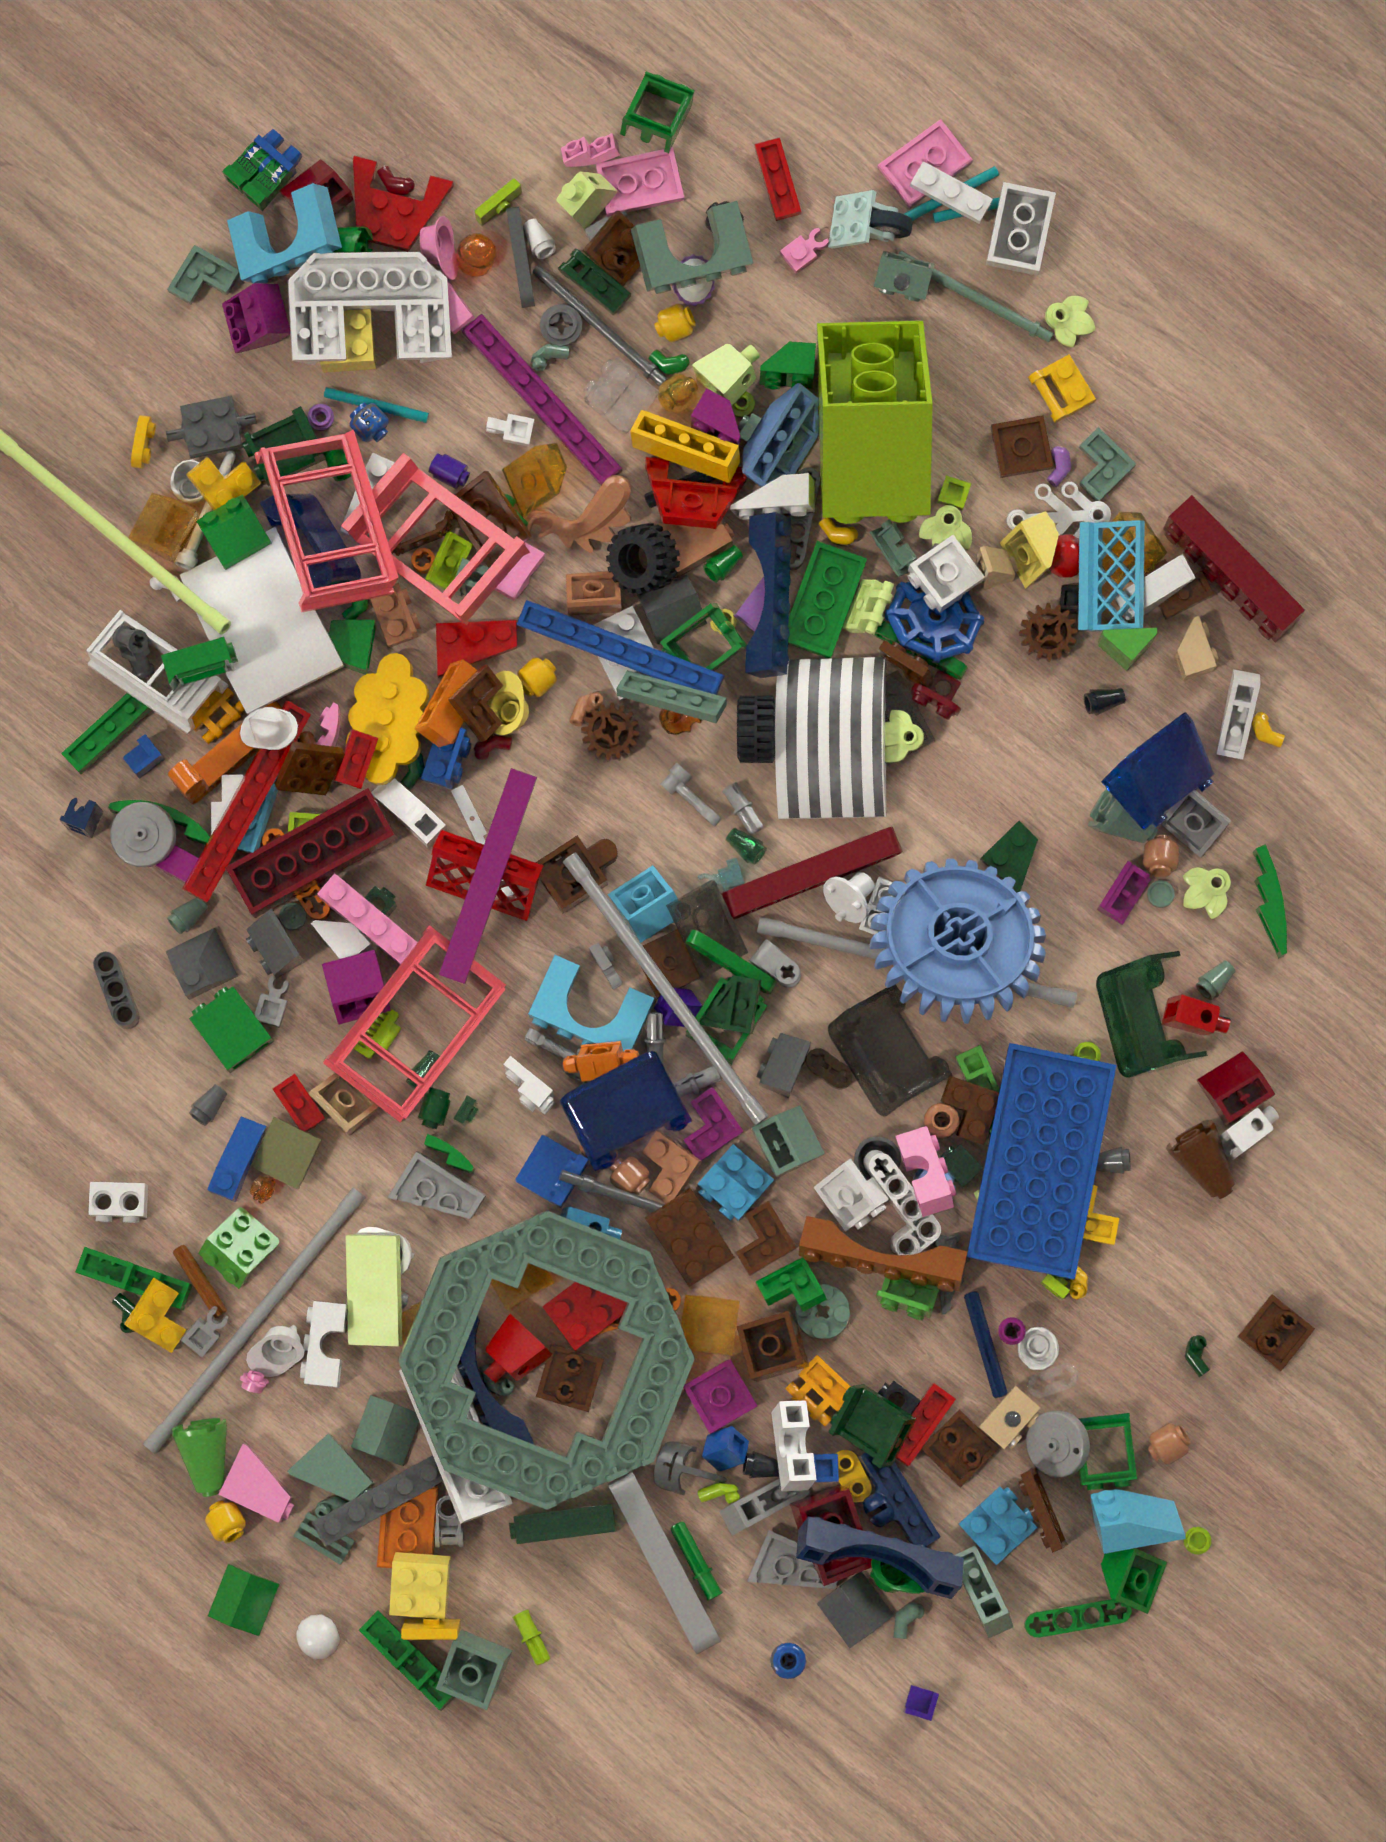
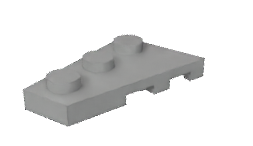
(437, 1188)
(779, 1565)

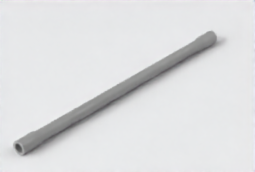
(583, 876)
(780, 929)
(344, 1210)

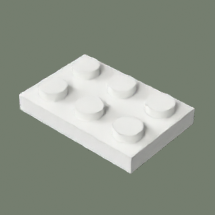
(629, 626)

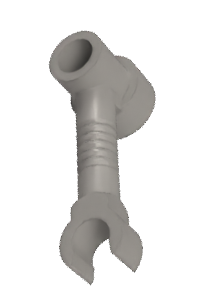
(677, 782)
(541, 1041)

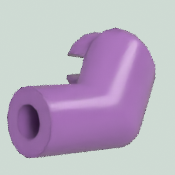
(1063, 465)

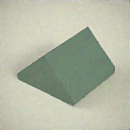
(386, 1430)

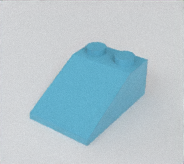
(1134, 1520)

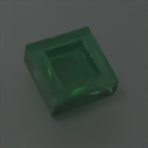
(467, 1111)

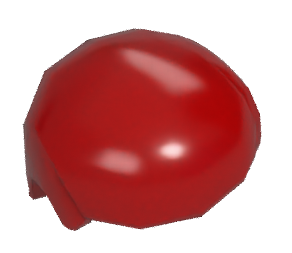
(1066, 557)

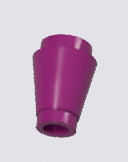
(1017, 1325)

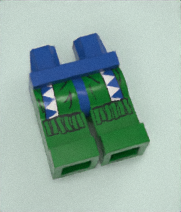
(263, 169)

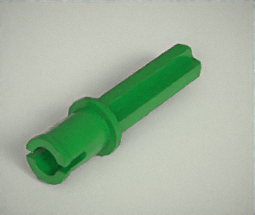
(696, 1561)

